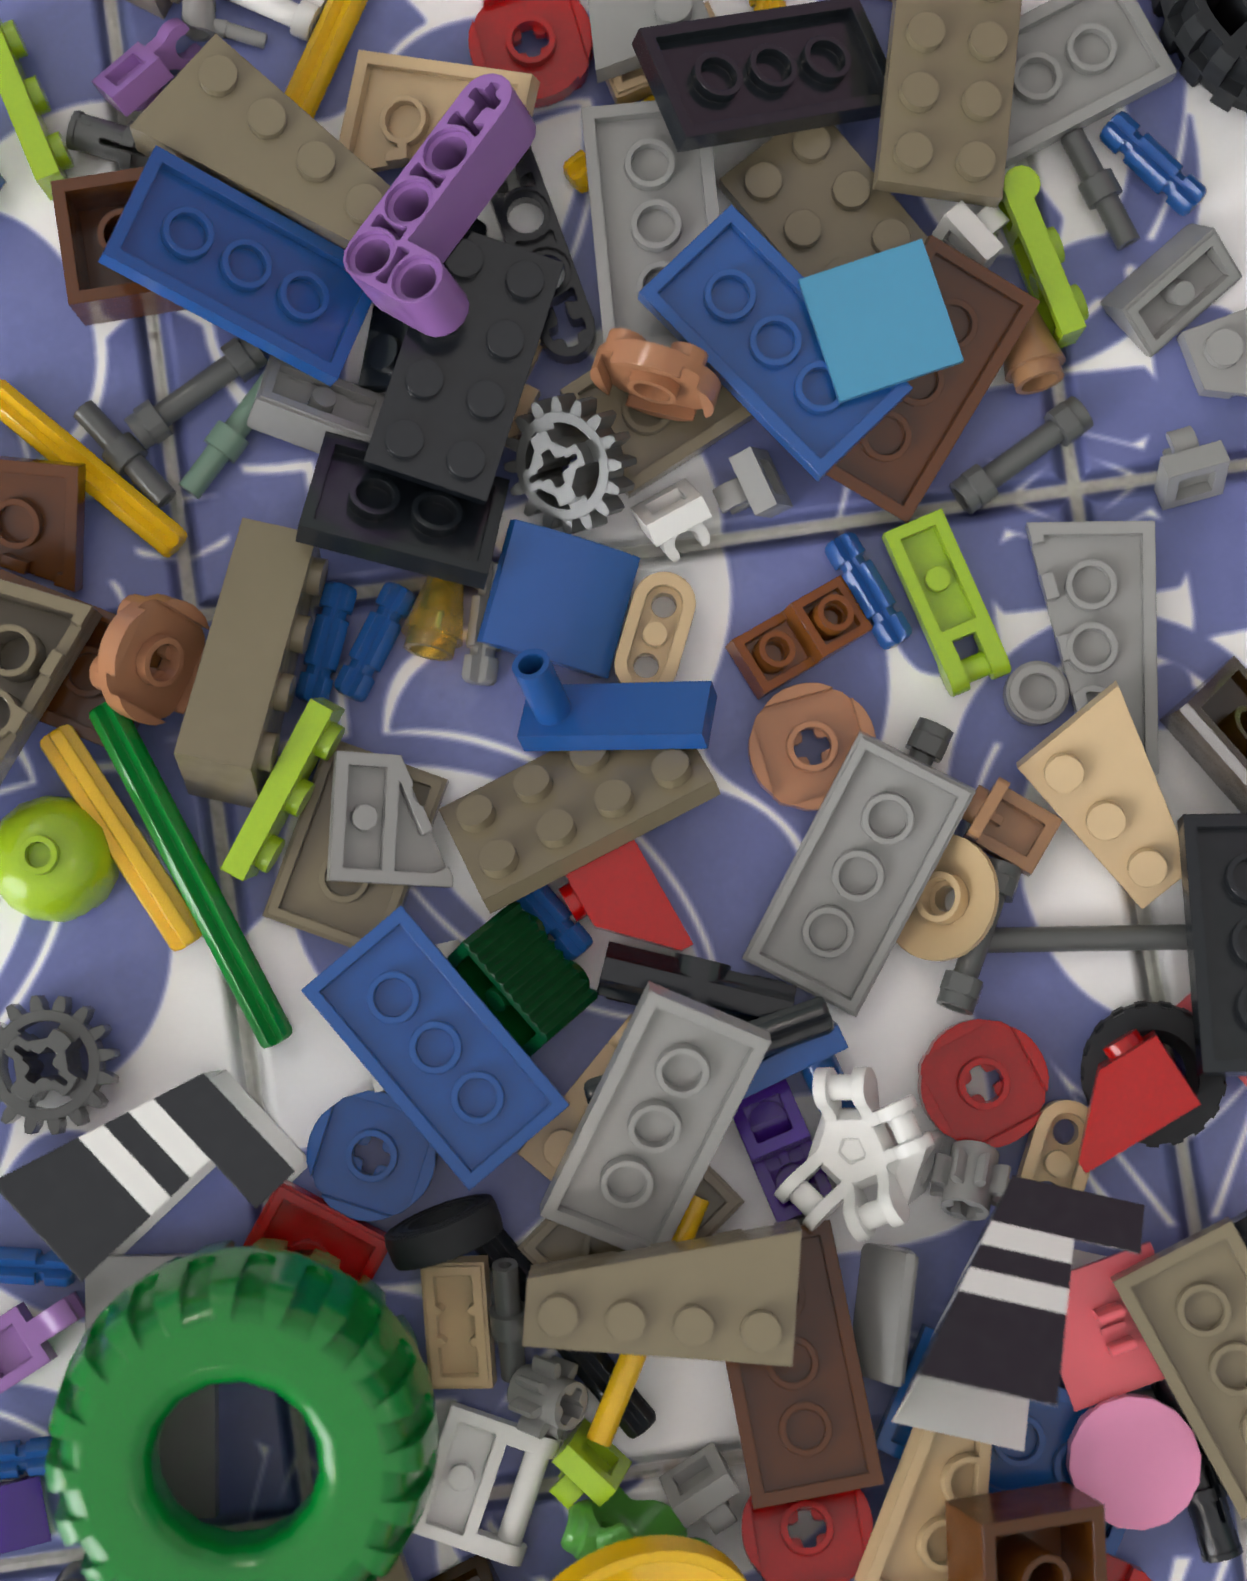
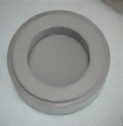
(1036, 693)

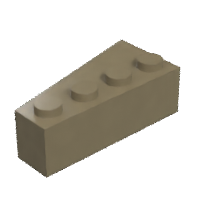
(259, 142)
(37, 649)
(249, 664)
(681, 1299)

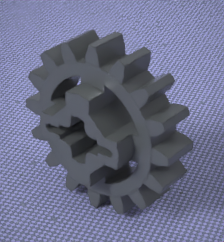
(591, 485)
(65, 1042)

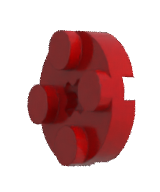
(561, 63)
(1018, 1093)
(836, 1551)

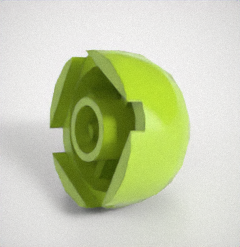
(54, 860)

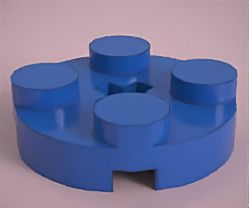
(340, 1172)

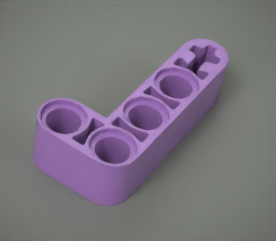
(434, 203)

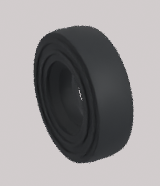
(443, 1232)

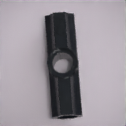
(706, 981)

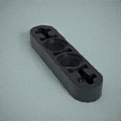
(551, 243)

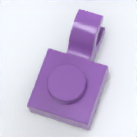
(143, 70)
(25, 1337)

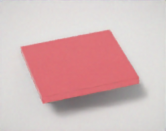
(1101, 1341)

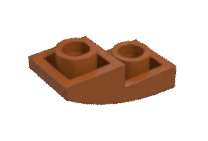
(799, 637)

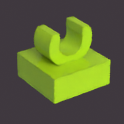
(587, 1468)

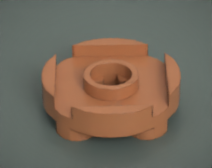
(658, 378)
(126, 650)
(779, 729)

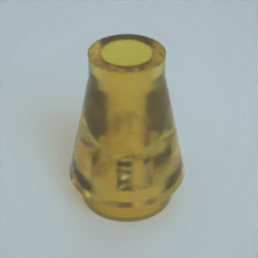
(435, 620)

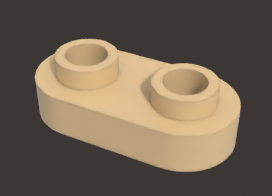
(653, 635)
(1053, 1161)

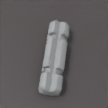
(480, 665)

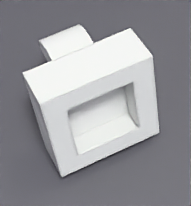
(973, 233)
(671, 514)

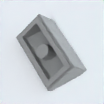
(1172, 288)
(303, 408)
(884, 1311)

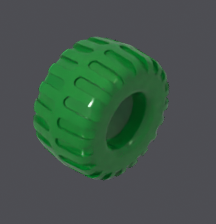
(262, 1322)

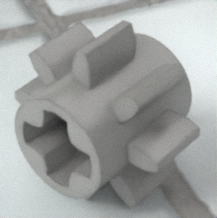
(969, 1179)
(547, 1397)

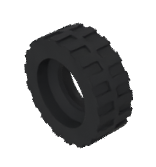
(1175, 1029)

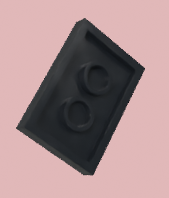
(397, 520)

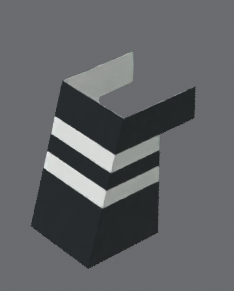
(130, 1172)
(1009, 1312)

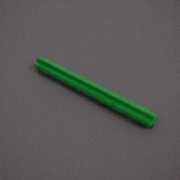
(192, 875)

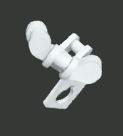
(860, 1151)

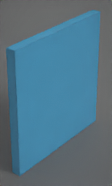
(880, 321)

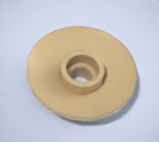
(944, 934)

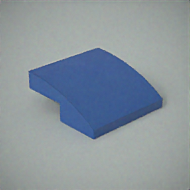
(559, 598)

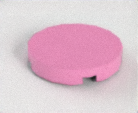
(1135, 1460)

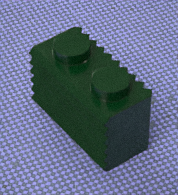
(523, 977)

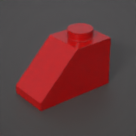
(625, 899)
(1132, 1097)

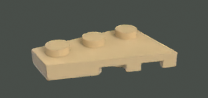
(402, 99)
(1108, 795)
(911, 1525)

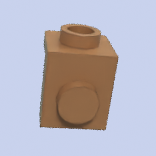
(1010, 825)

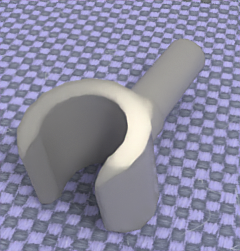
(202, 22)

